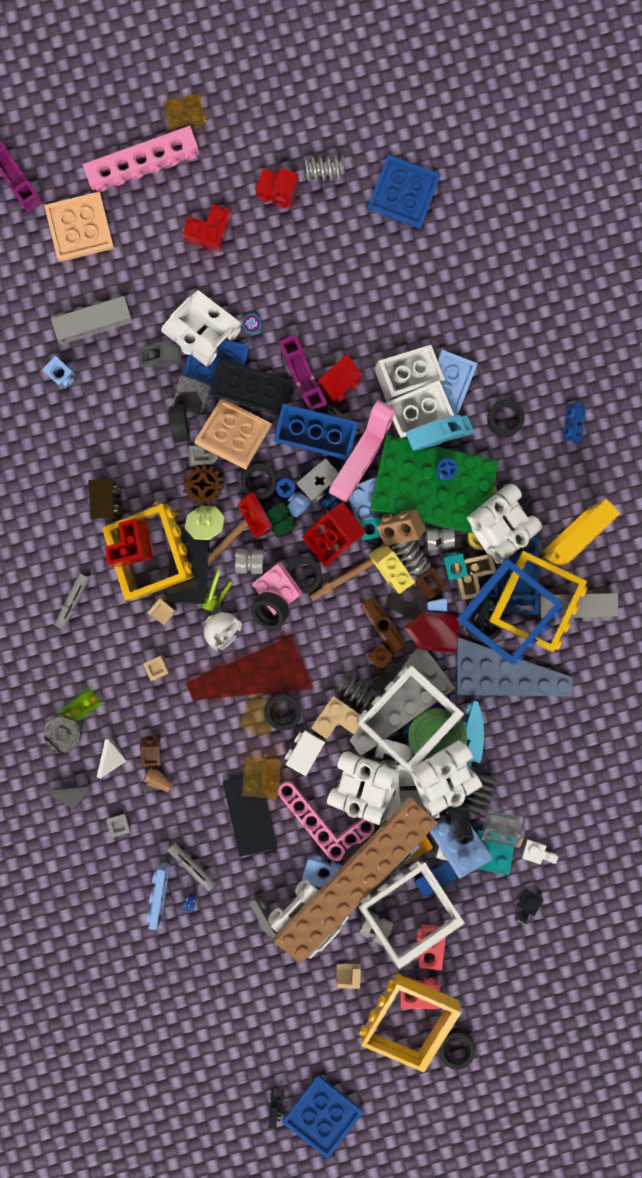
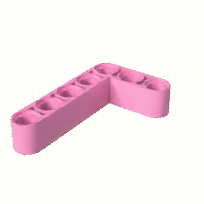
(364, 452)
(320, 825)

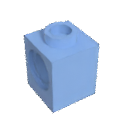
(53, 367)

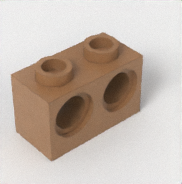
(400, 528)

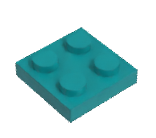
(500, 855)

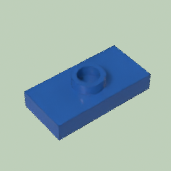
(443, 874)

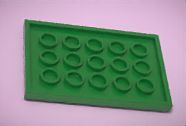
(410, 483)

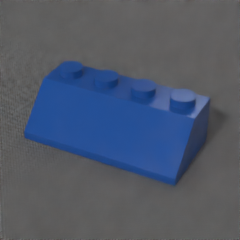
(315, 431)

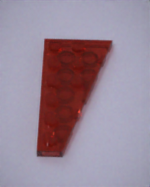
(264, 671)

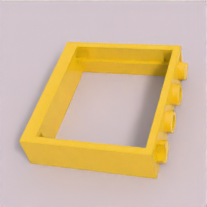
(579, 533)
(178, 549)
(571, 609)
(400, 1053)

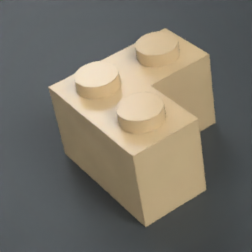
(479, 566)
(336, 713)

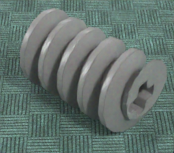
(324, 168)
(414, 557)

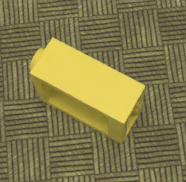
(391, 568)

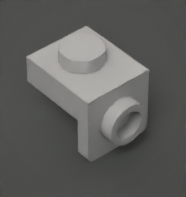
(200, 456)

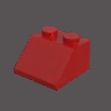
(340, 379)

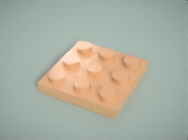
(79, 226)
(233, 433)

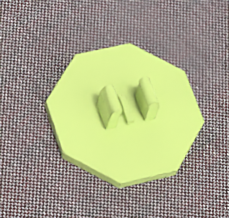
(204, 522)

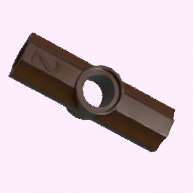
(390, 635)

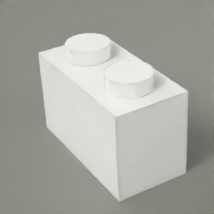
(305, 752)

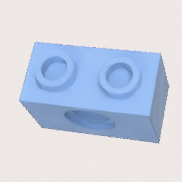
(313, 866)

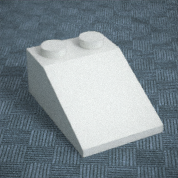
(408, 372)
(420, 408)

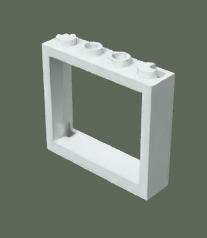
(390, 690)
(429, 940)

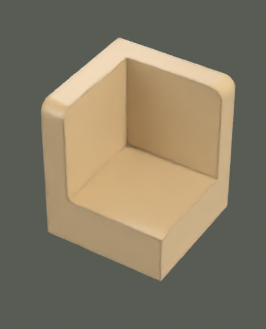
(162, 611)
(157, 668)
(348, 976)

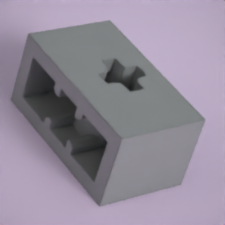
(307, 483)

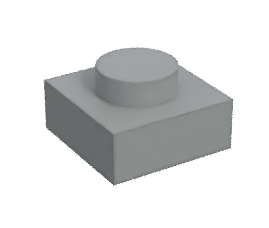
(118, 825)

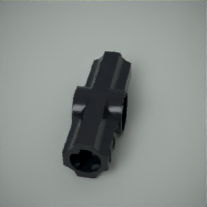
(459, 819)

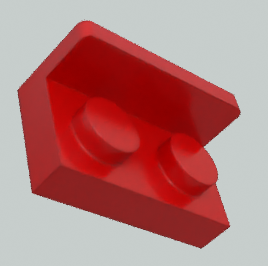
(254, 515)

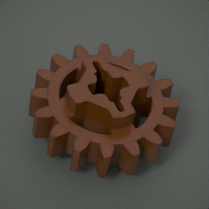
(192, 484)

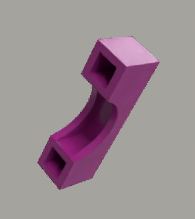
(17, 181)
(301, 373)

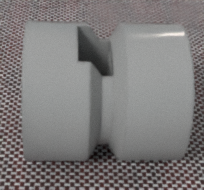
(439, 537)
(249, 561)
(366, 930)

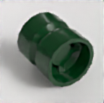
(280, 520)

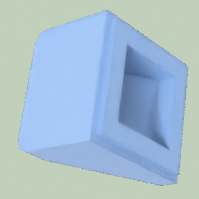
(437, 606)

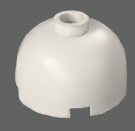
(221, 629)

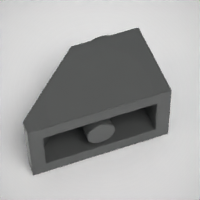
(160, 355)

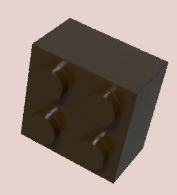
(104, 500)

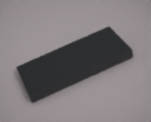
(250, 387)
(192, 590)
(249, 819)

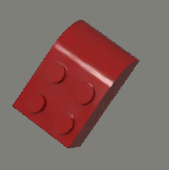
(333, 534)

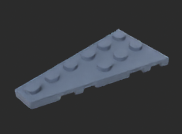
(487, 673)

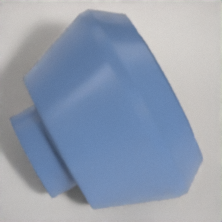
(298, 504)

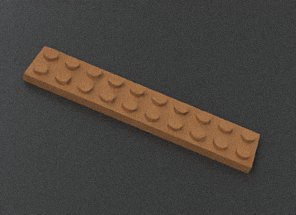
(355, 880)

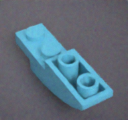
(439, 431)
(475, 731)

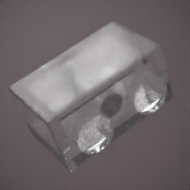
(503, 828)

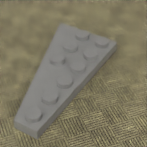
(406, 703)

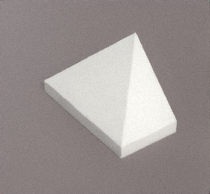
(110, 758)

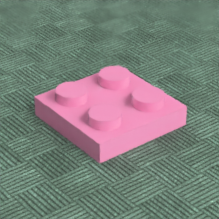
(279, 582)

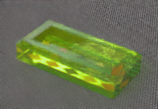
(81, 706)

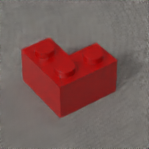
(278, 187)
(209, 233)
(134, 544)

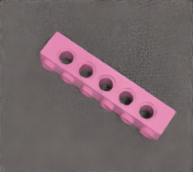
(130, 156)

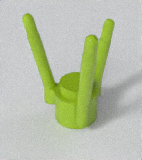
(211, 602)

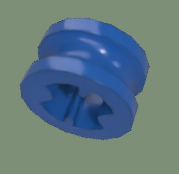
(189, 903)

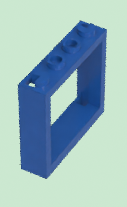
(541, 627)

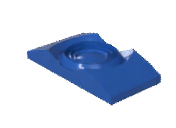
(523, 598)

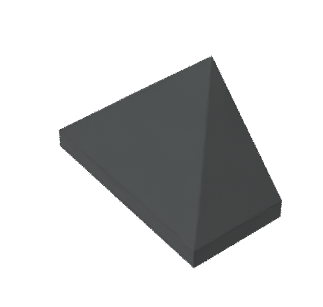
(70, 795)

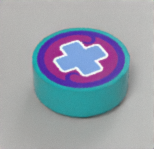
(251, 324)

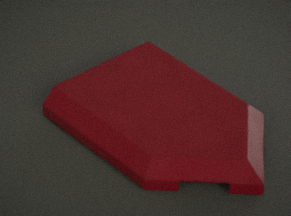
(434, 631)

